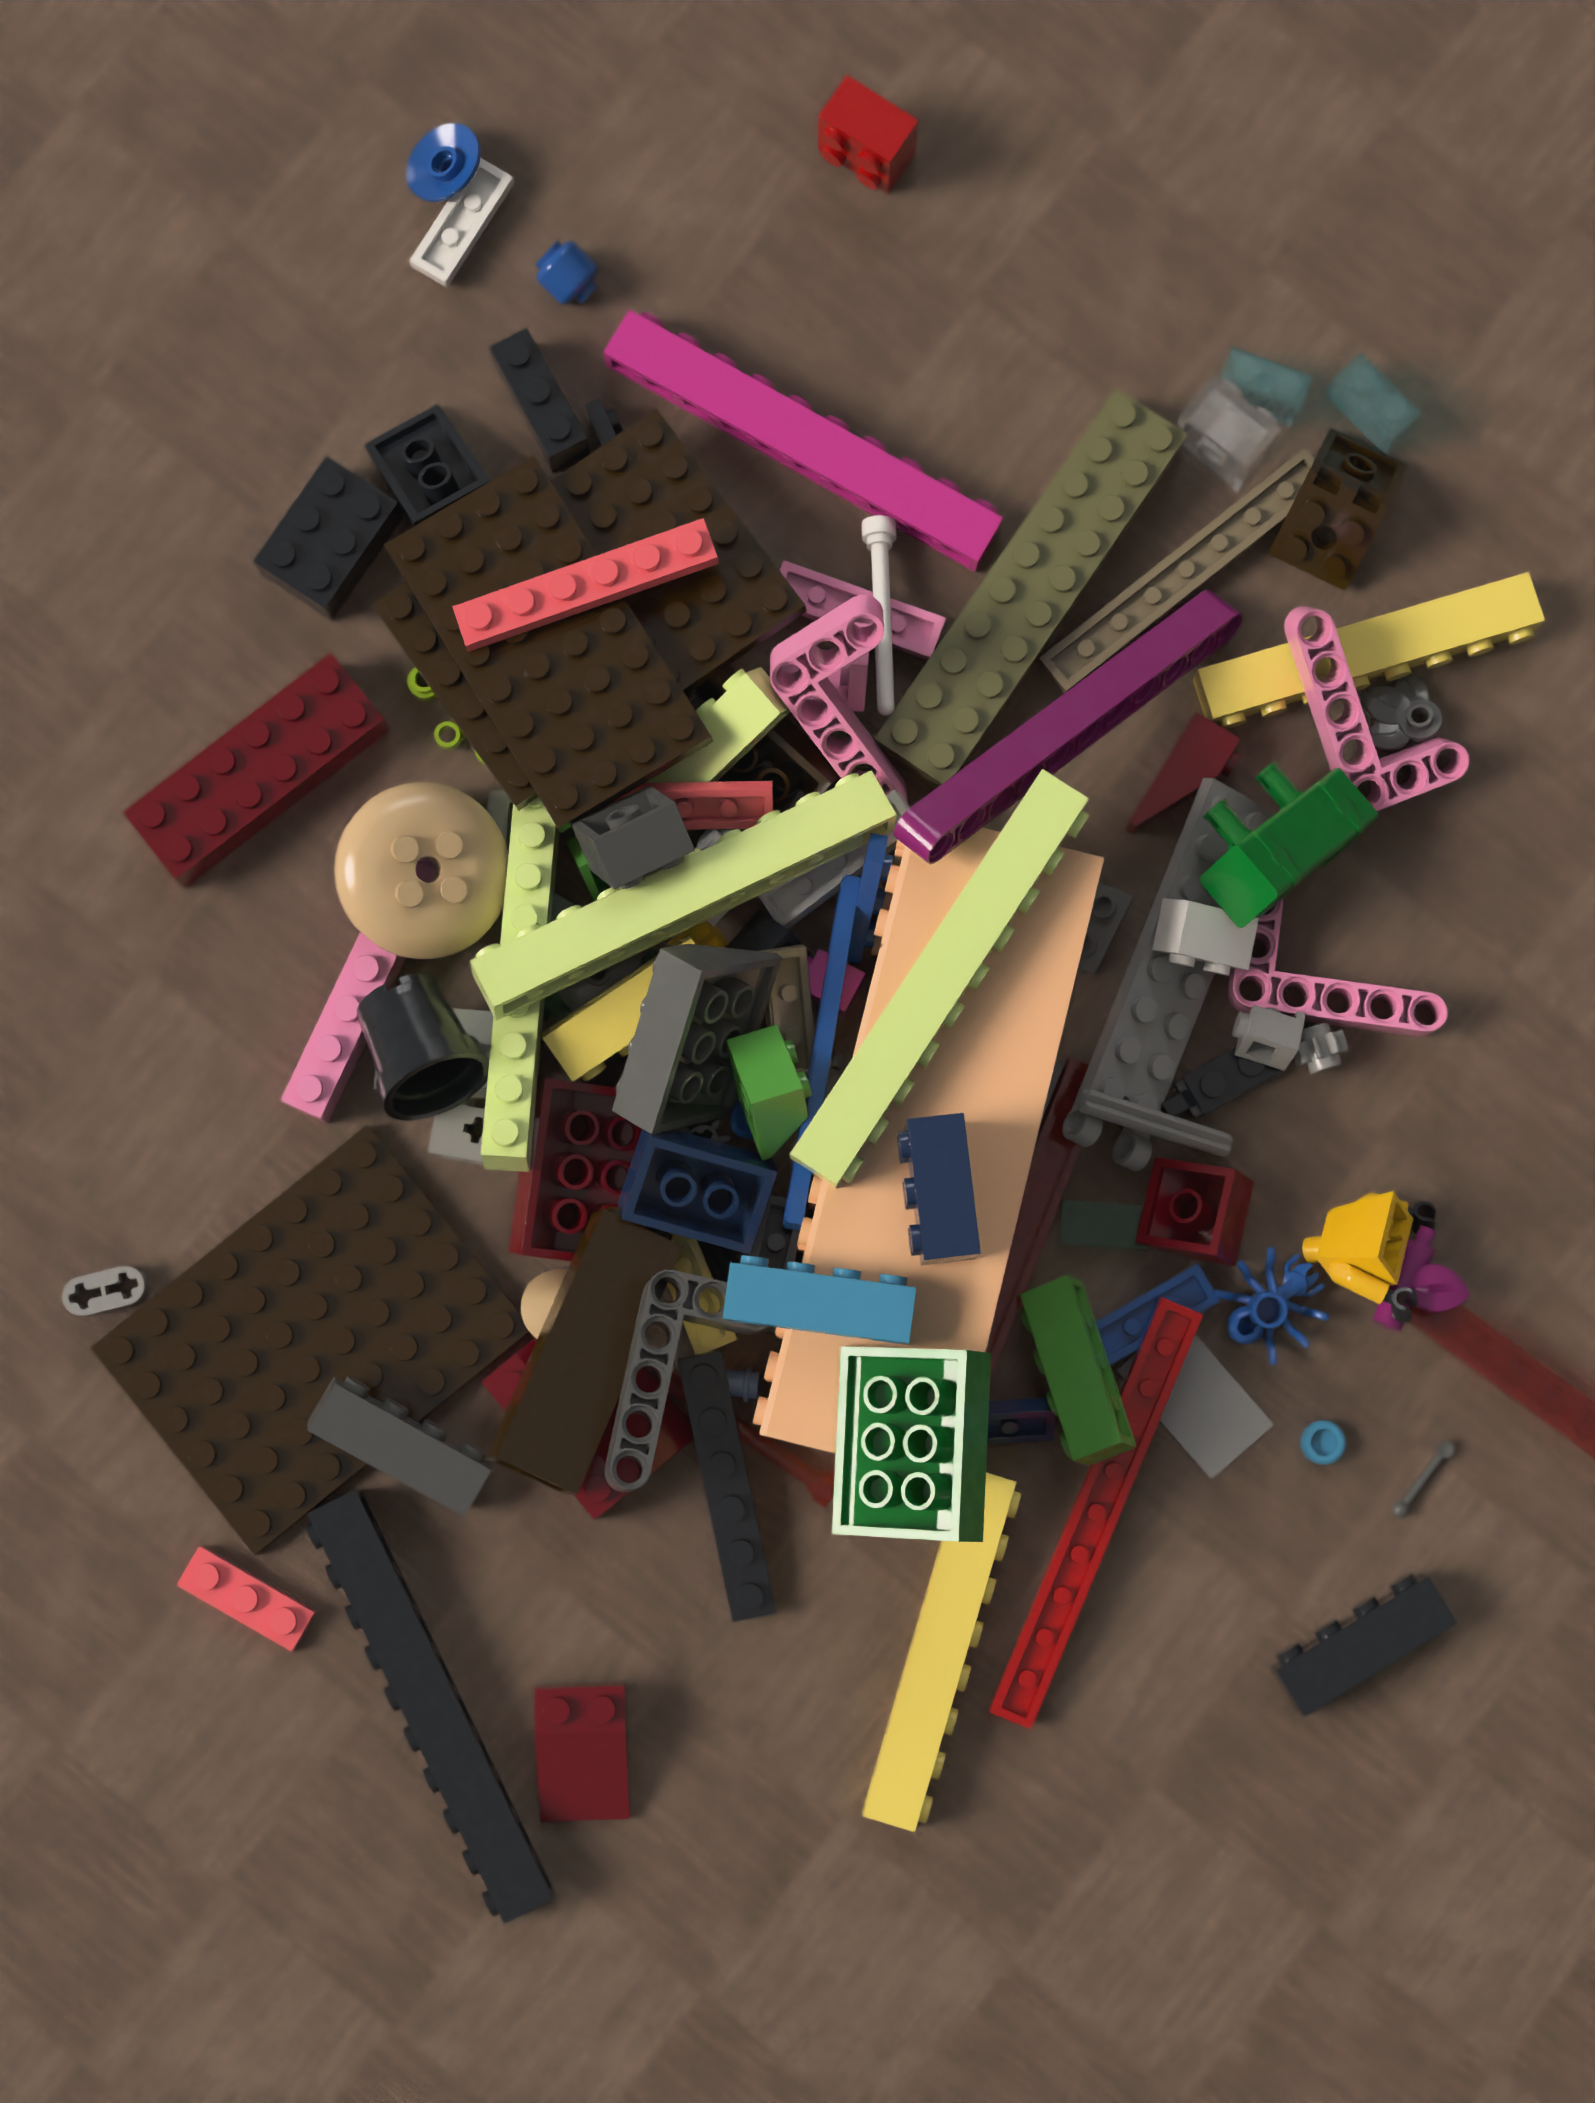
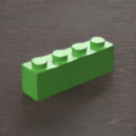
(1076, 1371)

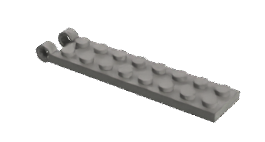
(1158, 998)

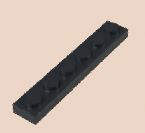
(727, 1485)

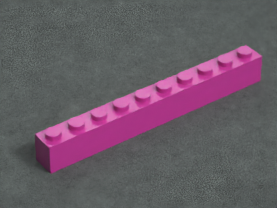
(802, 439)

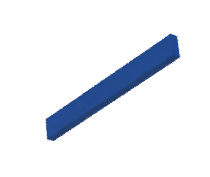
(823, 1038)

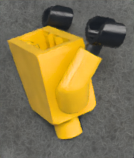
(1367, 1245)

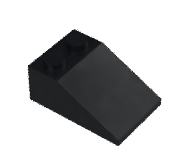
(425, 464)

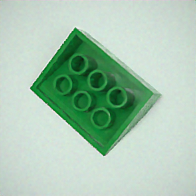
(911, 1443)

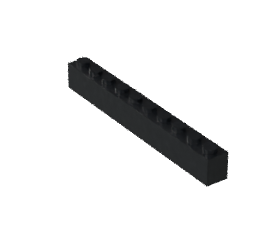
(431, 1705)

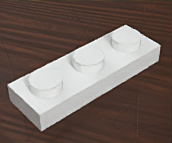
(461, 224)

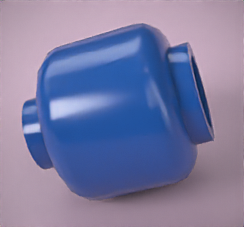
(567, 273)

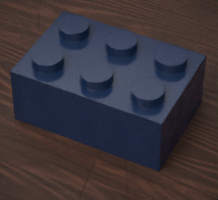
(697, 1188)
(939, 1189)

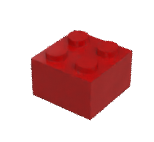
(866, 135)

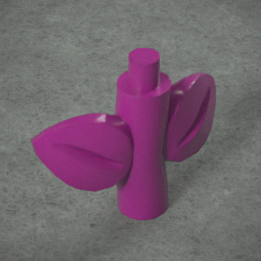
(1434, 1284)

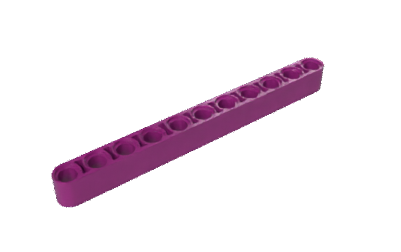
(1067, 727)

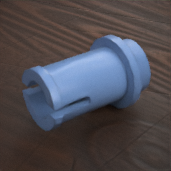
(744, 1383)

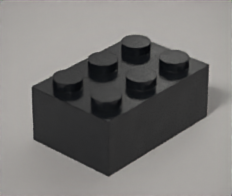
(328, 538)

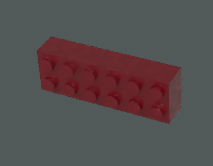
(256, 770)

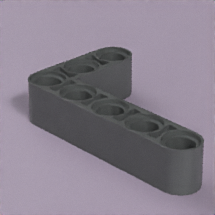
(660, 1362)

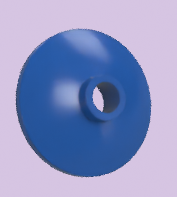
(443, 162)

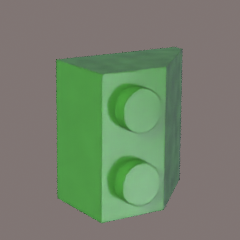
(769, 1087)

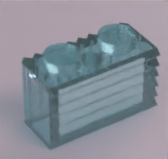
(1268, 384)
(1373, 403)

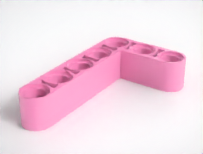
(813, 682)
(1353, 724)
(1316, 989)

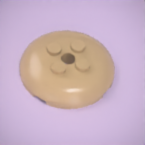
(380, 880)

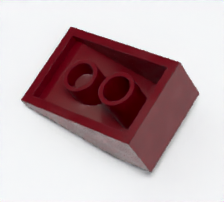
(582, 1751)

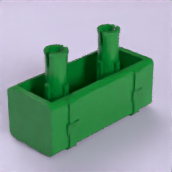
(1286, 847)

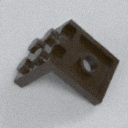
(1343, 490)

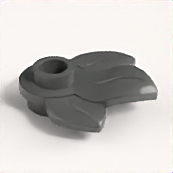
(1394, 712)

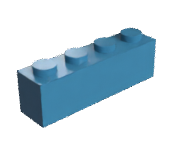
(819, 1302)

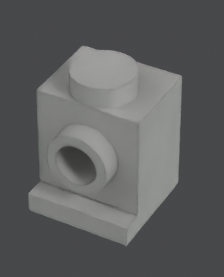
(1268, 1036)

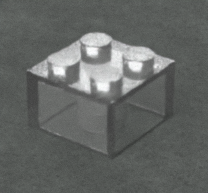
(1228, 432)

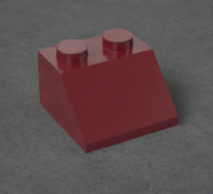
(1195, 1210)

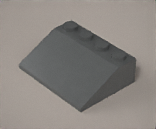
(680, 1054)

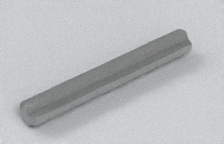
(1154, 1122)

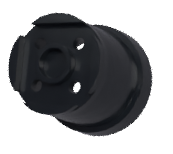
(420, 1049)

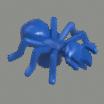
(1270, 1308)

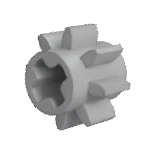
(1320, 1048)

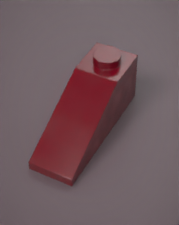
(1199, 754)

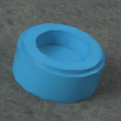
(1322, 1442)

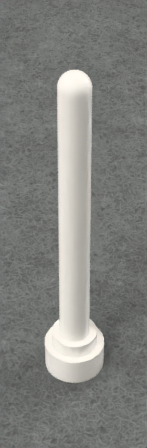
(879, 534)

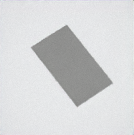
(1210, 1411)

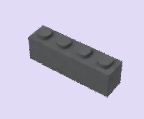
(399, 1445)

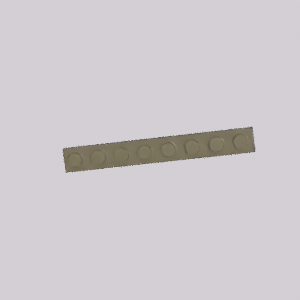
(1176, 576)

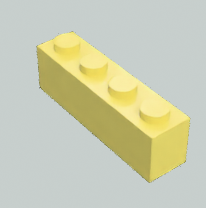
(601, 1024)

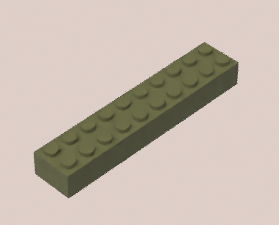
(1030, 590)

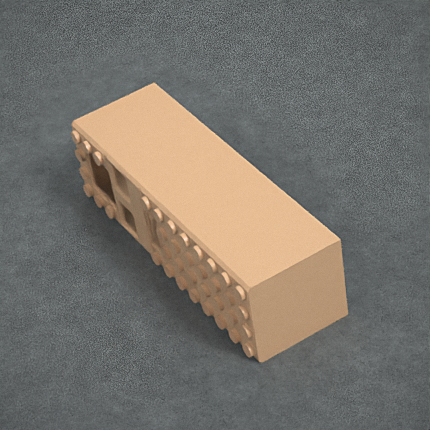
(987, 1066)

